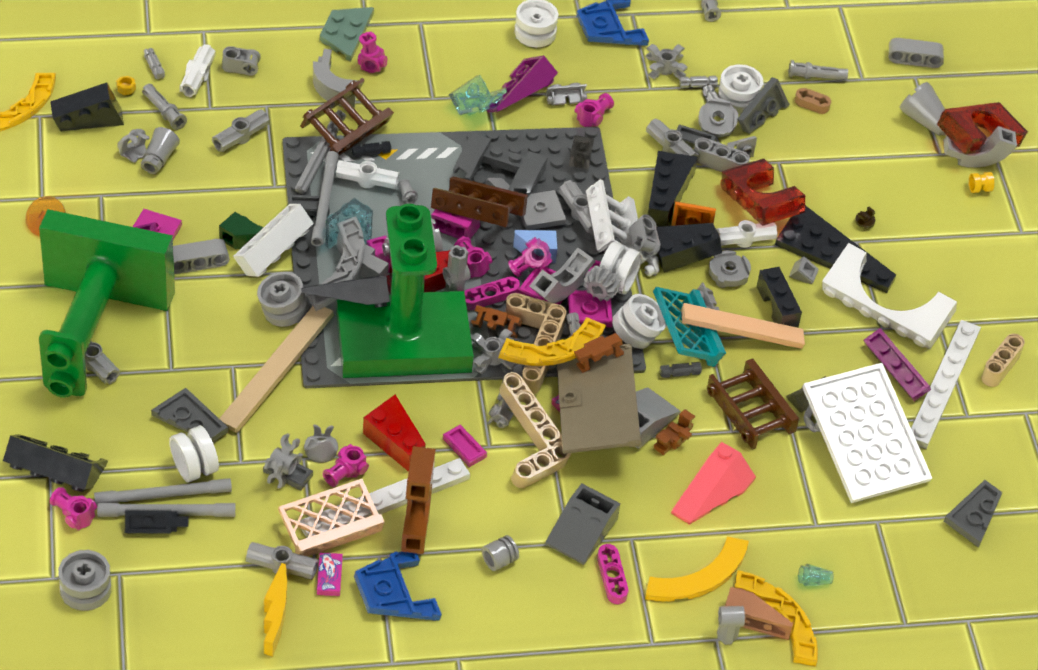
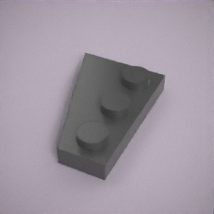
(765, 104)

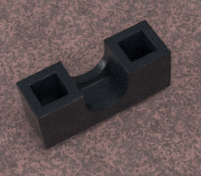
(775, 288)

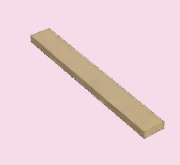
(275, 368)

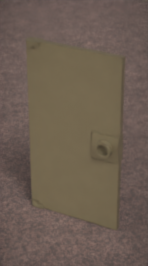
(599, 404)

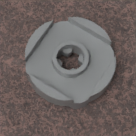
(725, 110)
(729, 278)

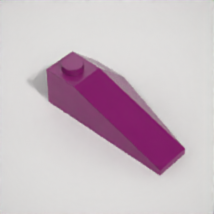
(526, 79)

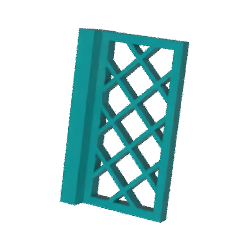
(708, 339)

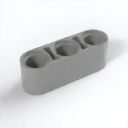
(916, 52)
(719, 156)
(200, 256)

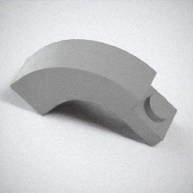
(326, 82)
(995, 149)
(564, 281)

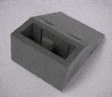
(583, 524)

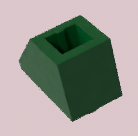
(238, 230)

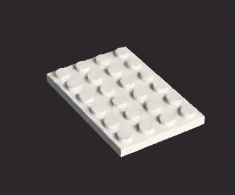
(866, 432)

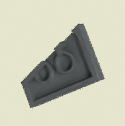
(187, 412)
(975, 512)

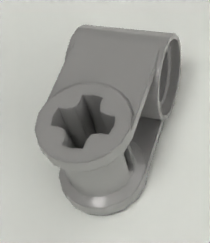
(238, 60)
(645, 235)

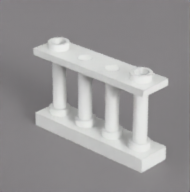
(601, 218)

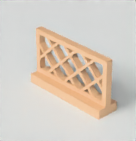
(334, 537)

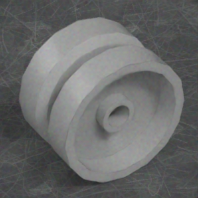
(283, 299)
(84, 580)

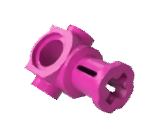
(372, 56)
(591, 112)
(529, 258)
(478, 260)
(349, 464)
(77, 509)

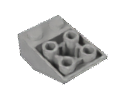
(653, 413)

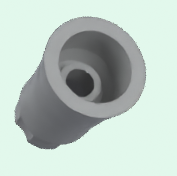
(160, 148)

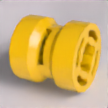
(981, 182)

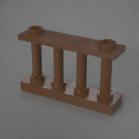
(351, 137)
(479, 201)
(764, 389)

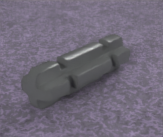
(681, 369)

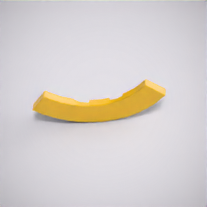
(31, 104)
(554, 352)
(701, 581)
(801, 634)

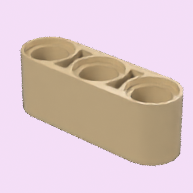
(1003, 360)

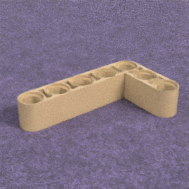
(548, 319)
(535, 430)

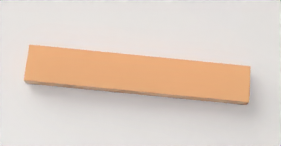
(742, 325)

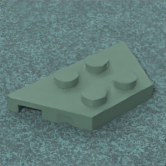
(344, 29)

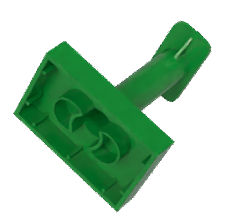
(98, 264)
(418, 328)

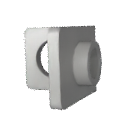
(747, 145)

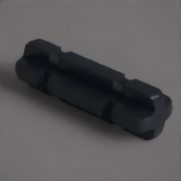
(371, 149)

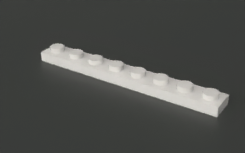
(944, 383)
(393, 496)

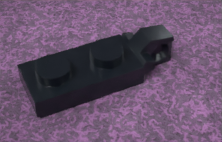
(153, 521)

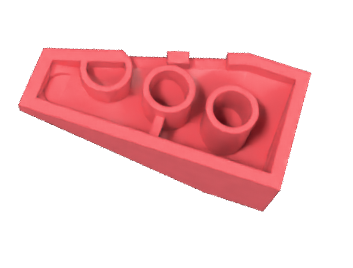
(717, 481)

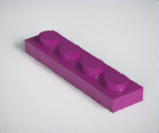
(897, 364)

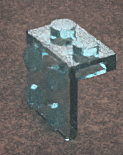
(475, 96)
(348, 210)

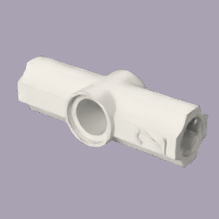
(197, 70)
(367, 174)
(747, 233)

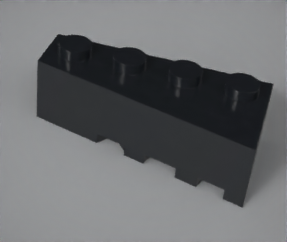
(669, 183)

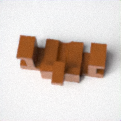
(495, 318)
(596, 349)
(675, 433)

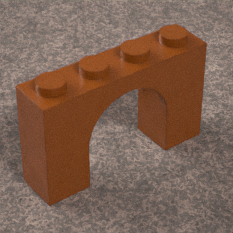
(419, 499)

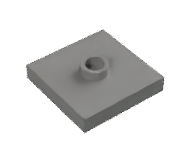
(543, 211)

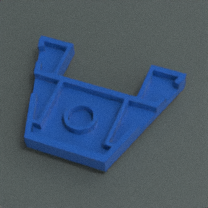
(603, 25)
(386, 592)

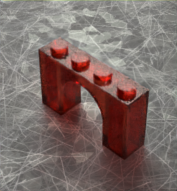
(962, 122)
(764, 207)

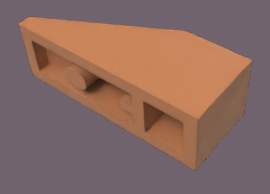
(759, 615)

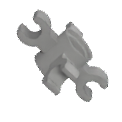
(666, 61)
(491, 349)
(283, 461)

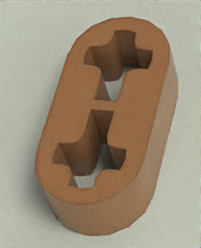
(812, 100)

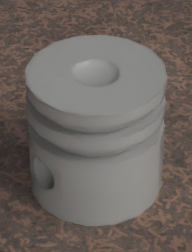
(500, 553)

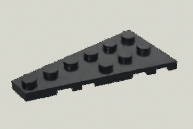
(823, 244)

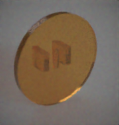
(38, 210)

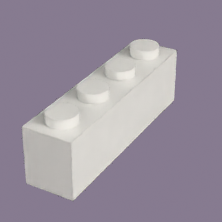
(273, 240)

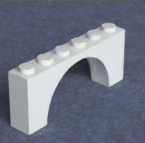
(919, 324)

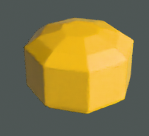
(125, 85)

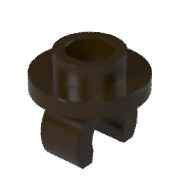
(866, 219)

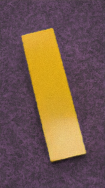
(275, 607)

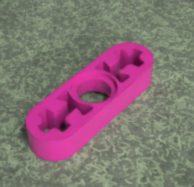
(474, 293)
(610, 582)

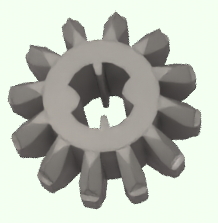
(601, 283)

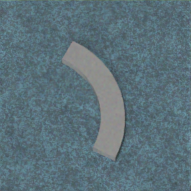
(350, 261)

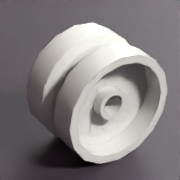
(536, 23)
(740, 85)
(623, 264)
(639, 321)
(194, 453)

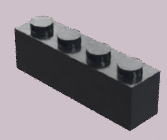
(53, 462)

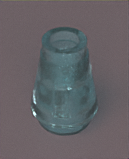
(813, 575)

